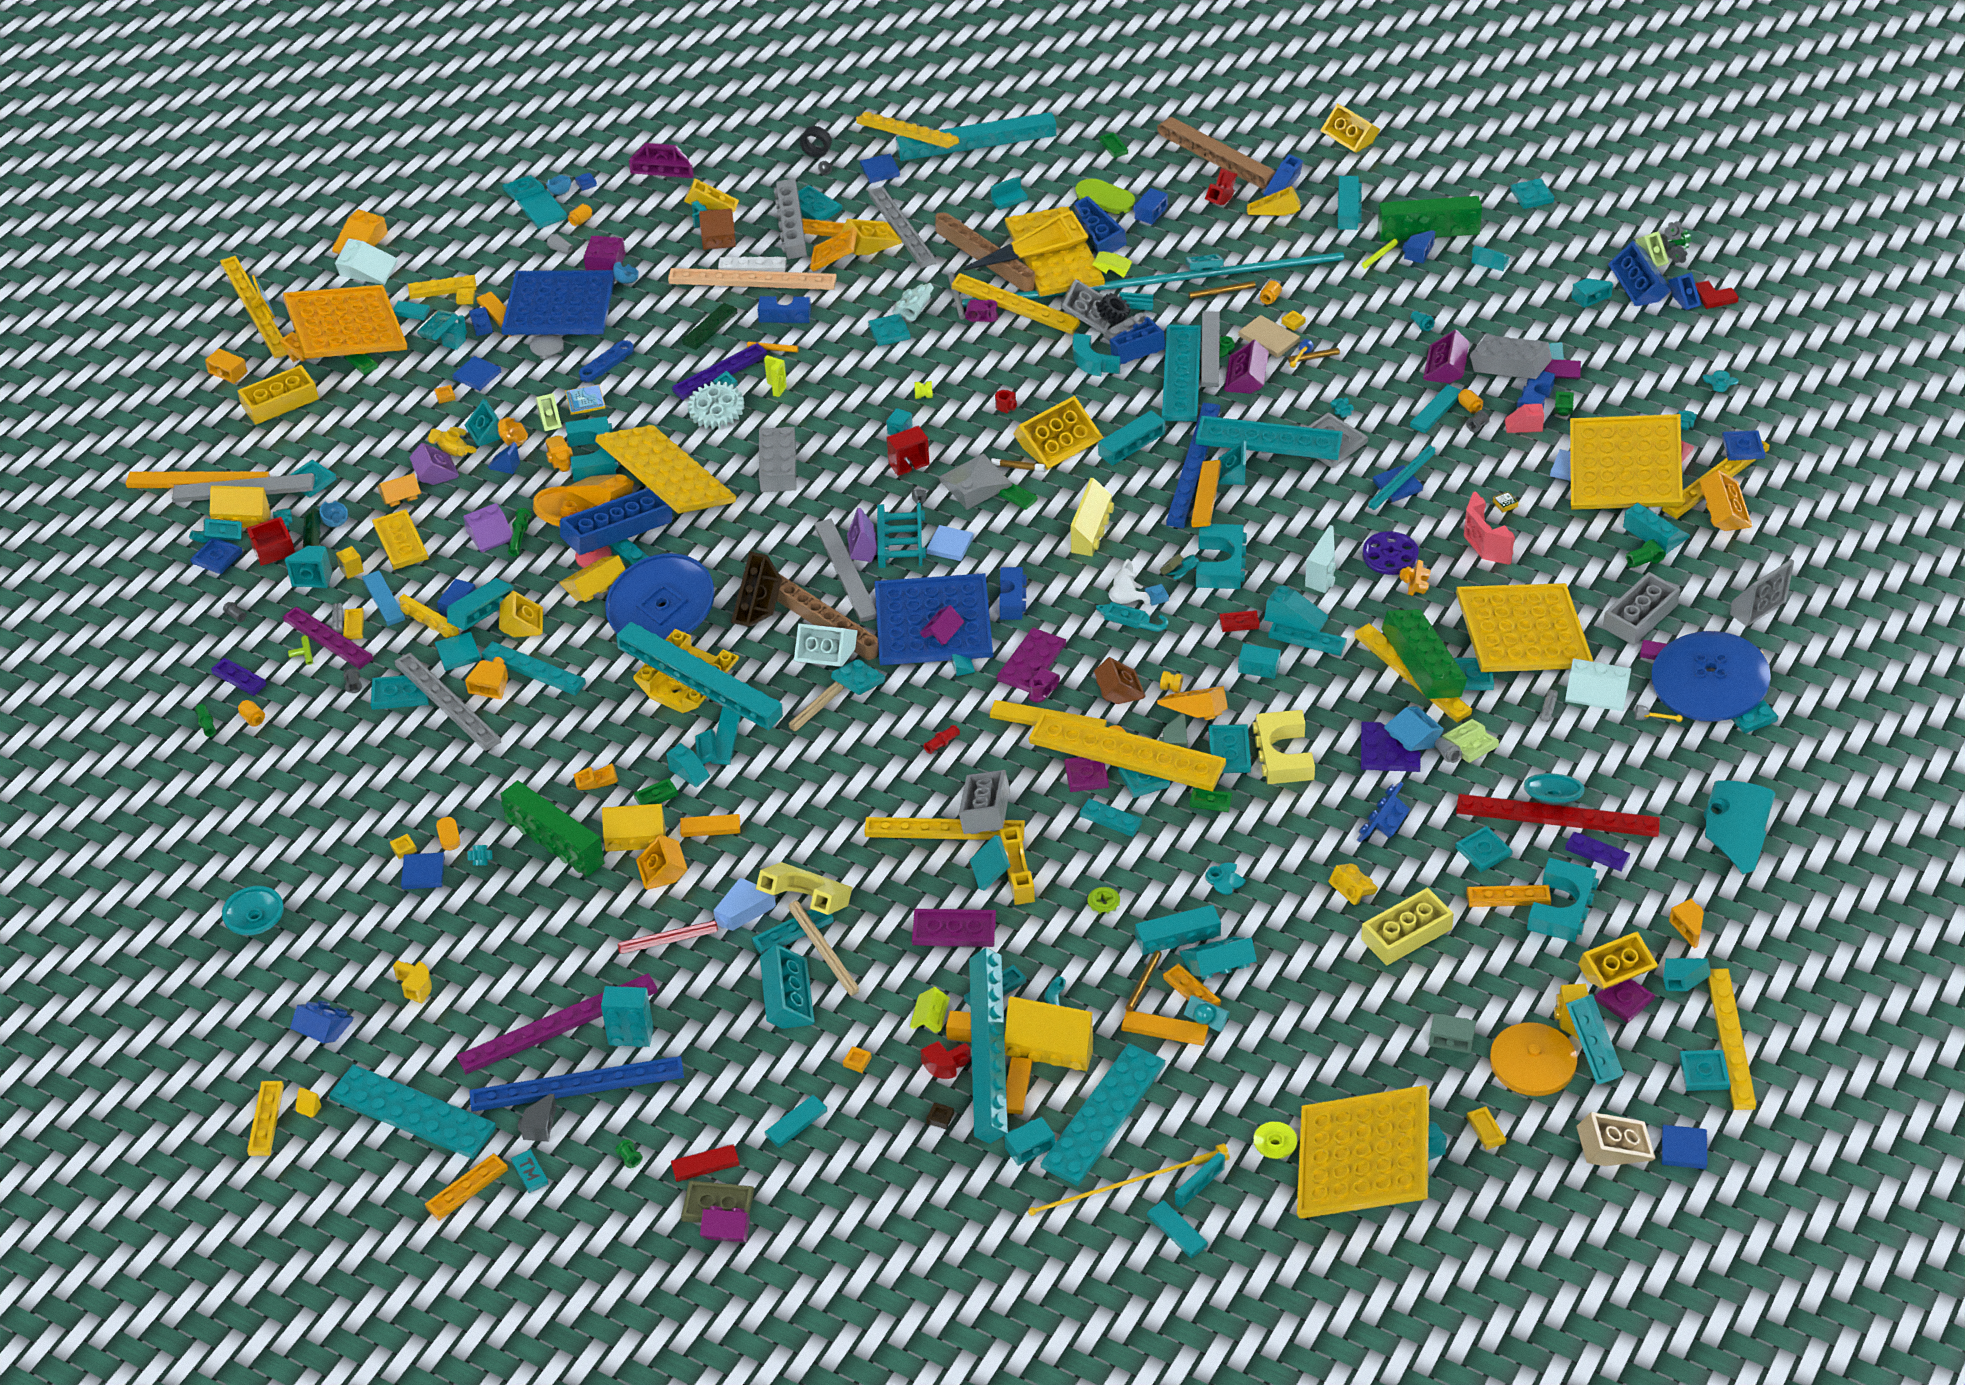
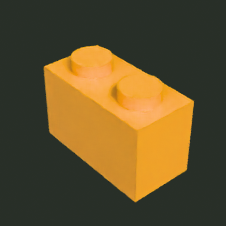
(226, 366)

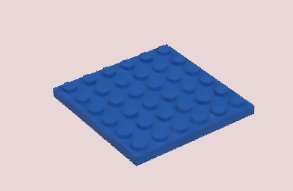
(558, 302)
(909, 605)

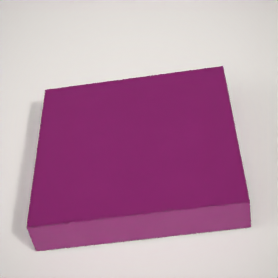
(1085, 774)
(1625, 999)

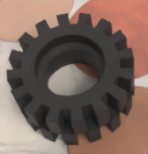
(1113, 308)

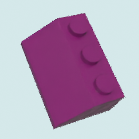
(1447, 358)
(1247, 369)

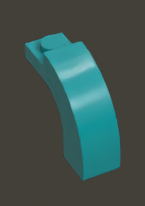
(1091, 361)

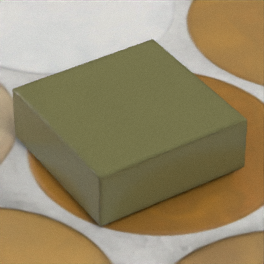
(1171, 564)

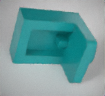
(696, 207)

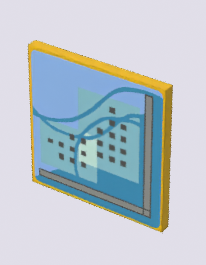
(261, 297)
(585, 399)

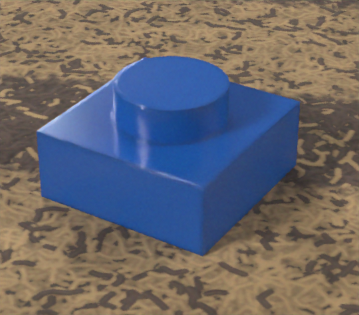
(585, 181)

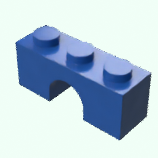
(796, 312)
(1537, 389)
(1012, 593)

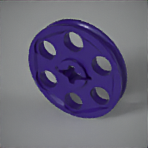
(1384, 555)

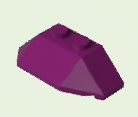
(661, 161)

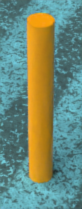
(776, 347)

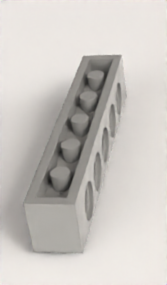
(790, 218)

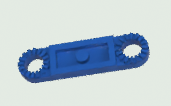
(606, 361)

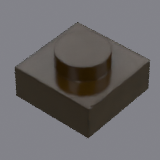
(940, 1115)

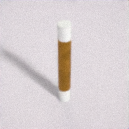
(1020, 465)

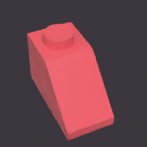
(1526, 419)

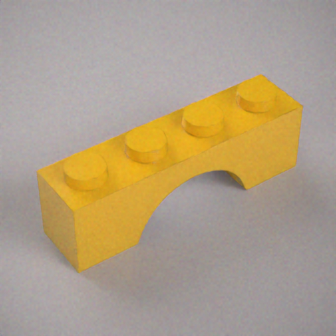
(1018, 874)

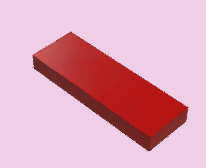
(704, 1162)

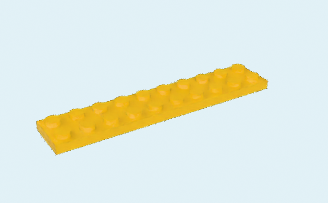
(1127, 751)

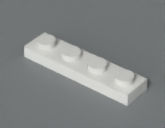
(771, 264)

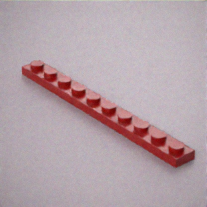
(1558, 815)

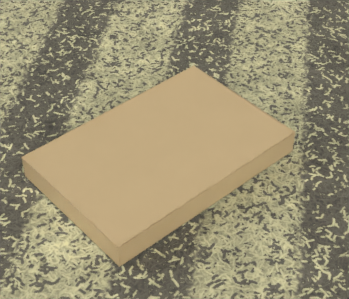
(1269, 335)

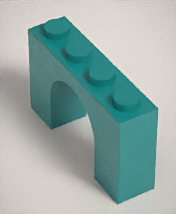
(594, 464)
(1228, 572)
(1567, 921)

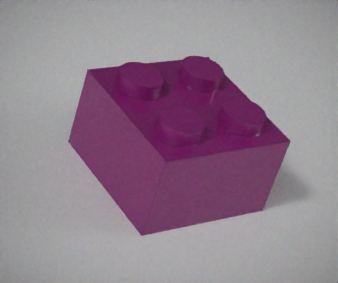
(604, 252)

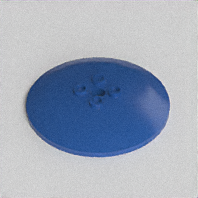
(659, 579)
(1720, 695)

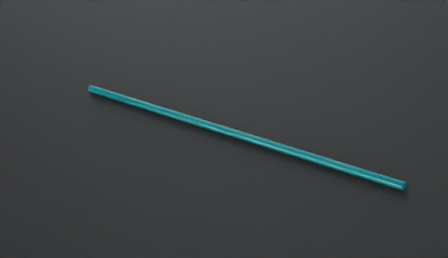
(1179, 276)

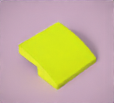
(1115, 262)

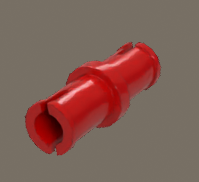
(941, 739)

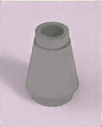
(557, 243)
(1449, 750)

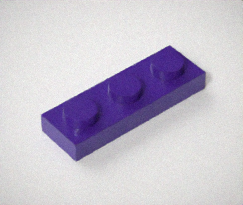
(238, 676)
(1597, 851)

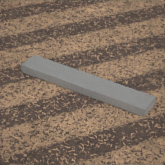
(1210, 349)

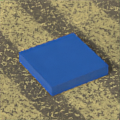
(880, 168)
(477, 373)
(1743, 445)
(1407, 489)
(216, 555)
(423, 870)
(1684, 1146)

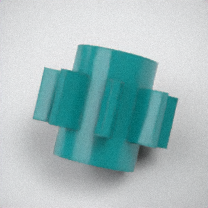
(479, 855)

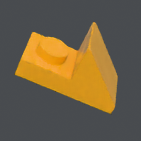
(292, 347)

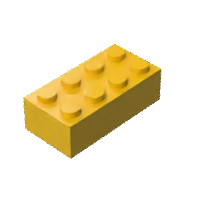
(278, 394)

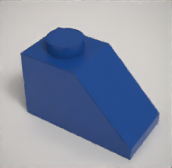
(1419, 246)
(1685, 291)

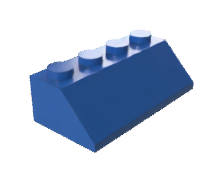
(1639, 275)

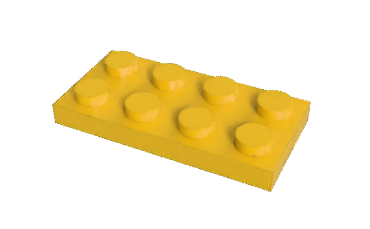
(400, 539)

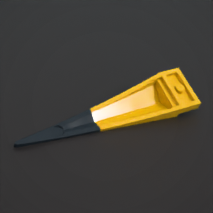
(1054, 235)

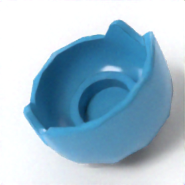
(559, 185)
(625, 274)
(333, 514)

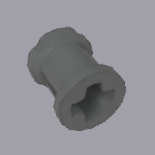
(1481, 418)
(352, 683)

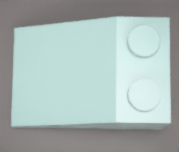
(365, 262)
(1321, 564)

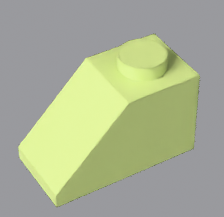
(1654, 247)
(548, 412)

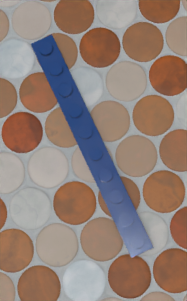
(1190, 474)
(576, 1083)

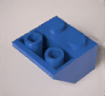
(320, 1021)

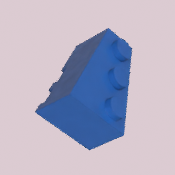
(1138, 342)

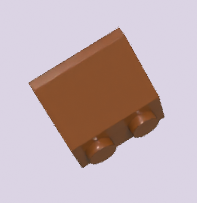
(717, 229)
(1118, 682)

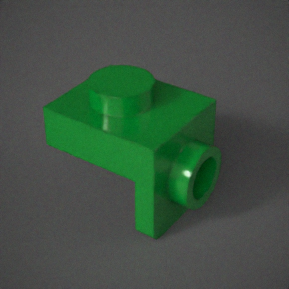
(1564, 403)

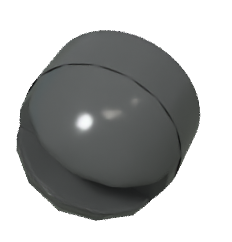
(828, 168)
(919, 494)

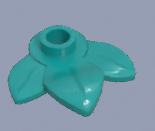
(1720, 380)
(1188, 563)
(1224, 878)

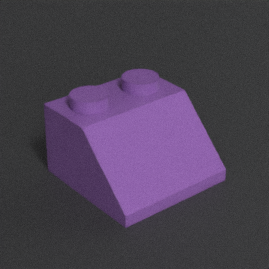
(433, 465)
(488, 527)
(862, 538)

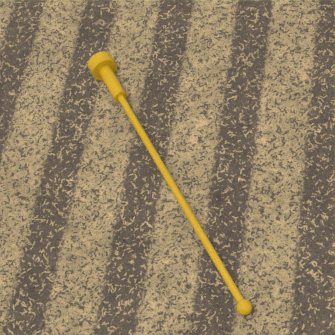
(1222, 1148)

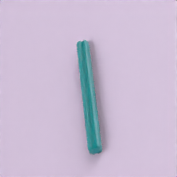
(1401, 477)

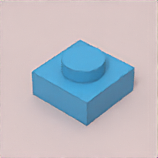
(1157, 594)

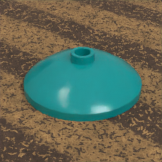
(1553, 788)
(252, 910)

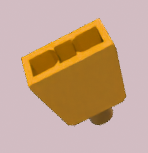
(488, 679)

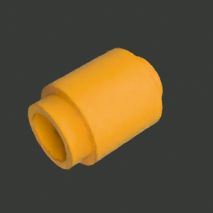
(580, 215)
(1270, 292)
(1470, 401)
(251, 713)

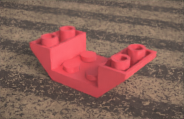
(1490, 544)

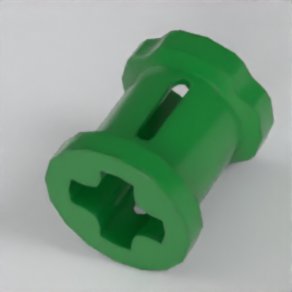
(628, 1153)

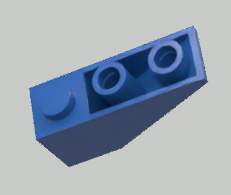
(1285, 175)

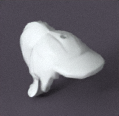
(1125, 587)

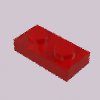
(1239, 621)

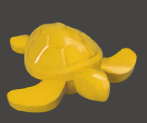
(450, 441)

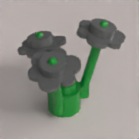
(1680, 238)

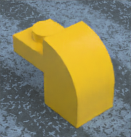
(415, 980)

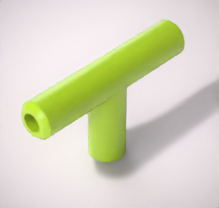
(305, 650)

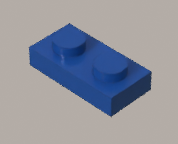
(480, 321)

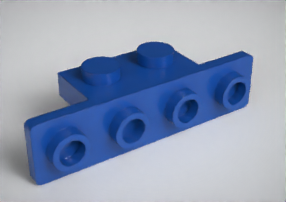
(1388, 814)

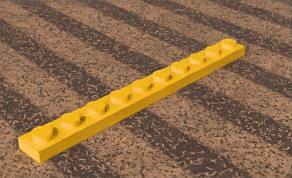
(259, 314)

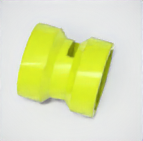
(923, 390)

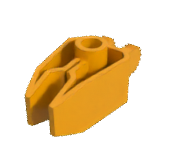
(558, 453)

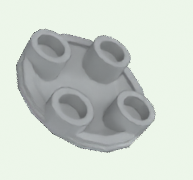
(547, 345)

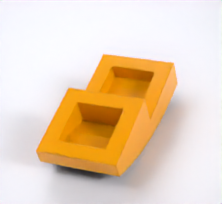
(591, 779)

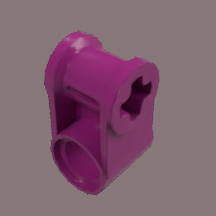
(980, 311)
(1043, 684)

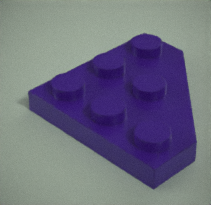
(1384, 752)

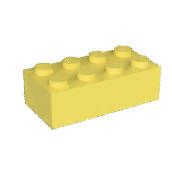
(1407, 926)

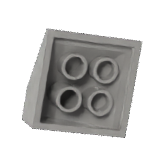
(1083, 304)
(975, 481)
(1763, 595)

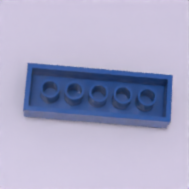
(614, 521)

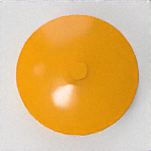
(558, 503)
(1533, 1059)

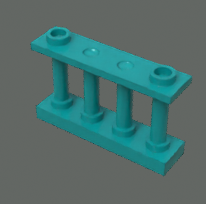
(884, 529)

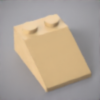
(1614, 1140)

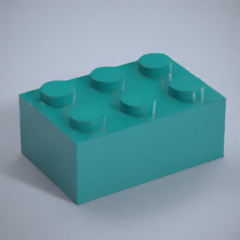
(627, 1016)

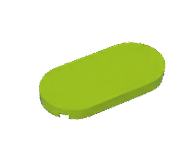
(1106, 195)

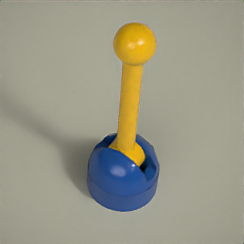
(1303, 349)

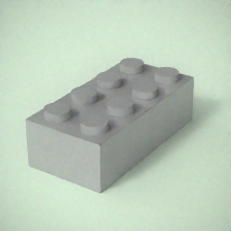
(1511, 356)
(777, 459)
(1641, 608)
(984, 802)

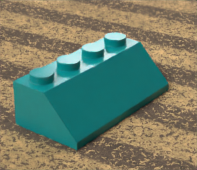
(786, 988)

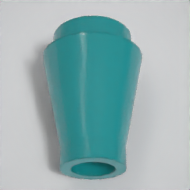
(1423, 321)

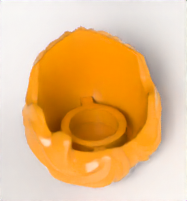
(512, 431)

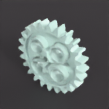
(715, 405)

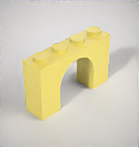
(1277, 765)
(827, 894)

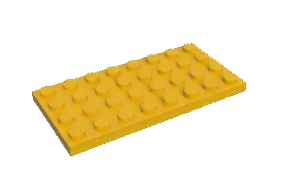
(1055, 269)
(665, 469)

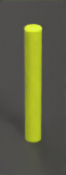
(1380, 253)

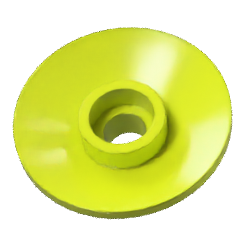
(1275, 1133)

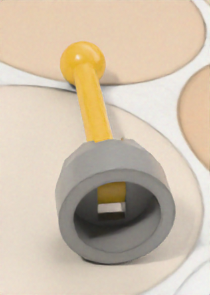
(1642, 713)

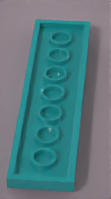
(1181, 373)
(1270, 437)
(412, 1111)
(1102, 1114)

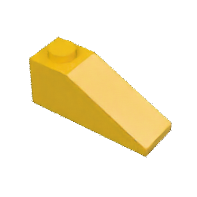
(710, 197)
(1277, 204)

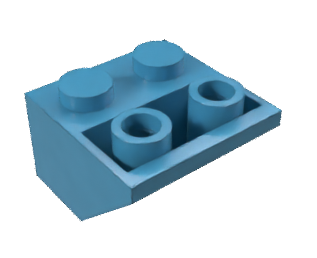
(1414, 729)

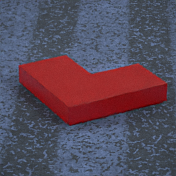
(1714, 298)

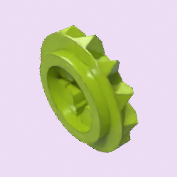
(1108, 894)

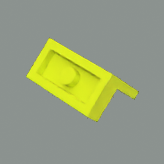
(775, 374)
(930, 1010)

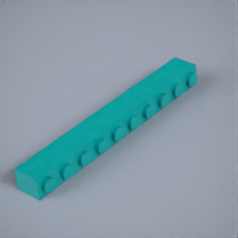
(982, 136)
(700, 675)
(988, 1046)

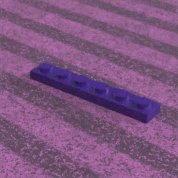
(731, 365)

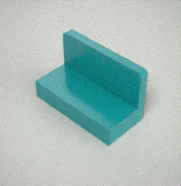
(1008, 193)
(1489, 258)

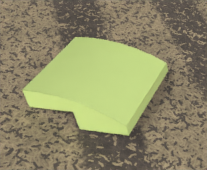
(1472, 740)

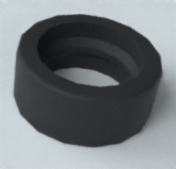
(819, 133)

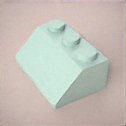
(824, 644)
(1598, 684)

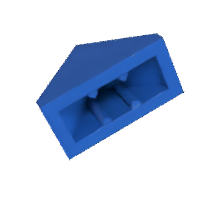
(506, 460)

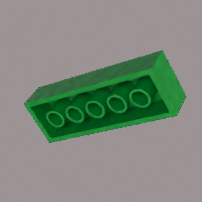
(1444, 215)
(1424, 654)
(552, 828)

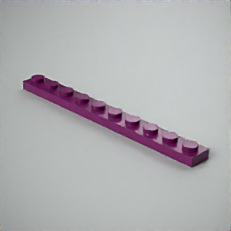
(542, 1029)

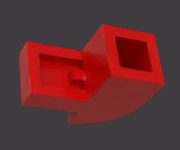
(1223, 189)
(944, 1063)

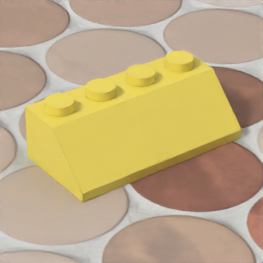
(1090, 519)

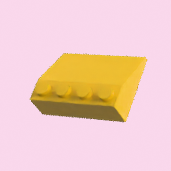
(1058, 433)
(1049, 1033)

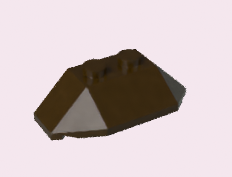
(757, 591)

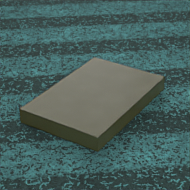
(706, 1194)

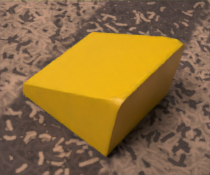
(307, 1102)

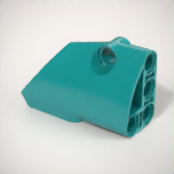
(1740, 821)

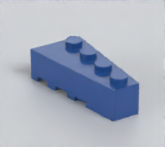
(1101, 229)

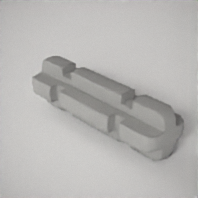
(337, 618)
(1549, 704)

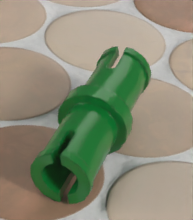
(205, 720)

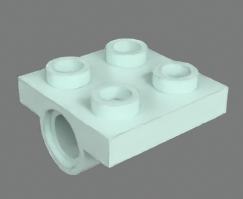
(913, 301)

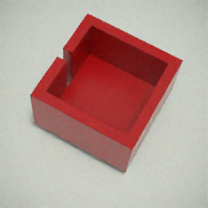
(909, 444)
(270, 541)

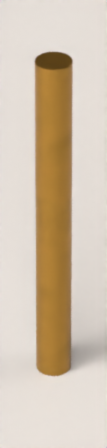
(1223, 289)
(1143, 981)

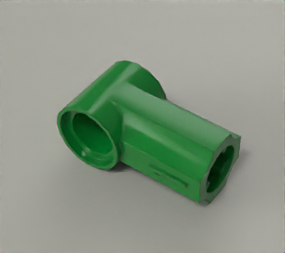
(1649, 552)

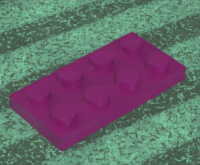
(1035, 652)
(954, 927)

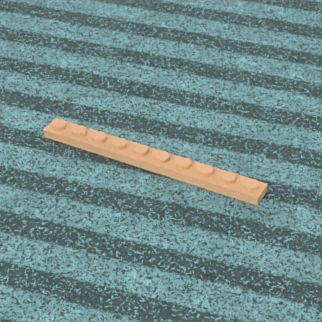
(752, 278)

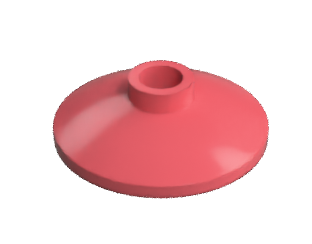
(590, 557)

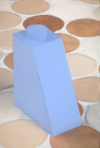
(742, 905)

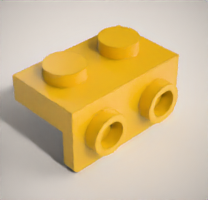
(1352, 883)

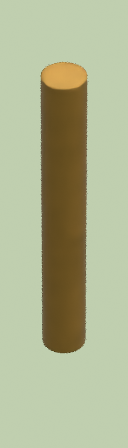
(1313, 355)

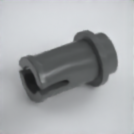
(232, 610)

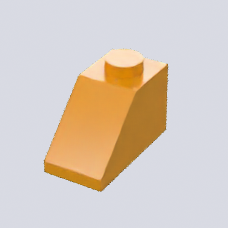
(1687, 920)

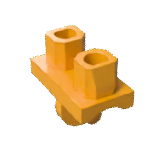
(1416, 578)

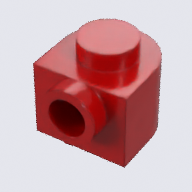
(1005, 401)

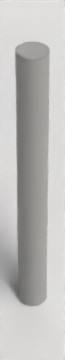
(957, 298)

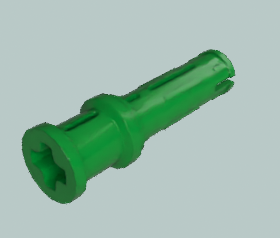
(520, 526)

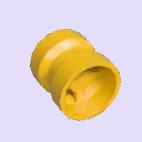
(1171, 681)

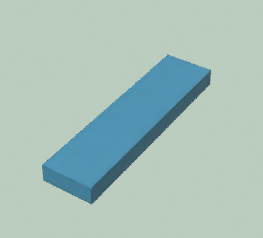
(383, 598)

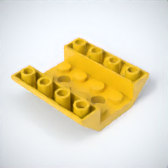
(661, 686)

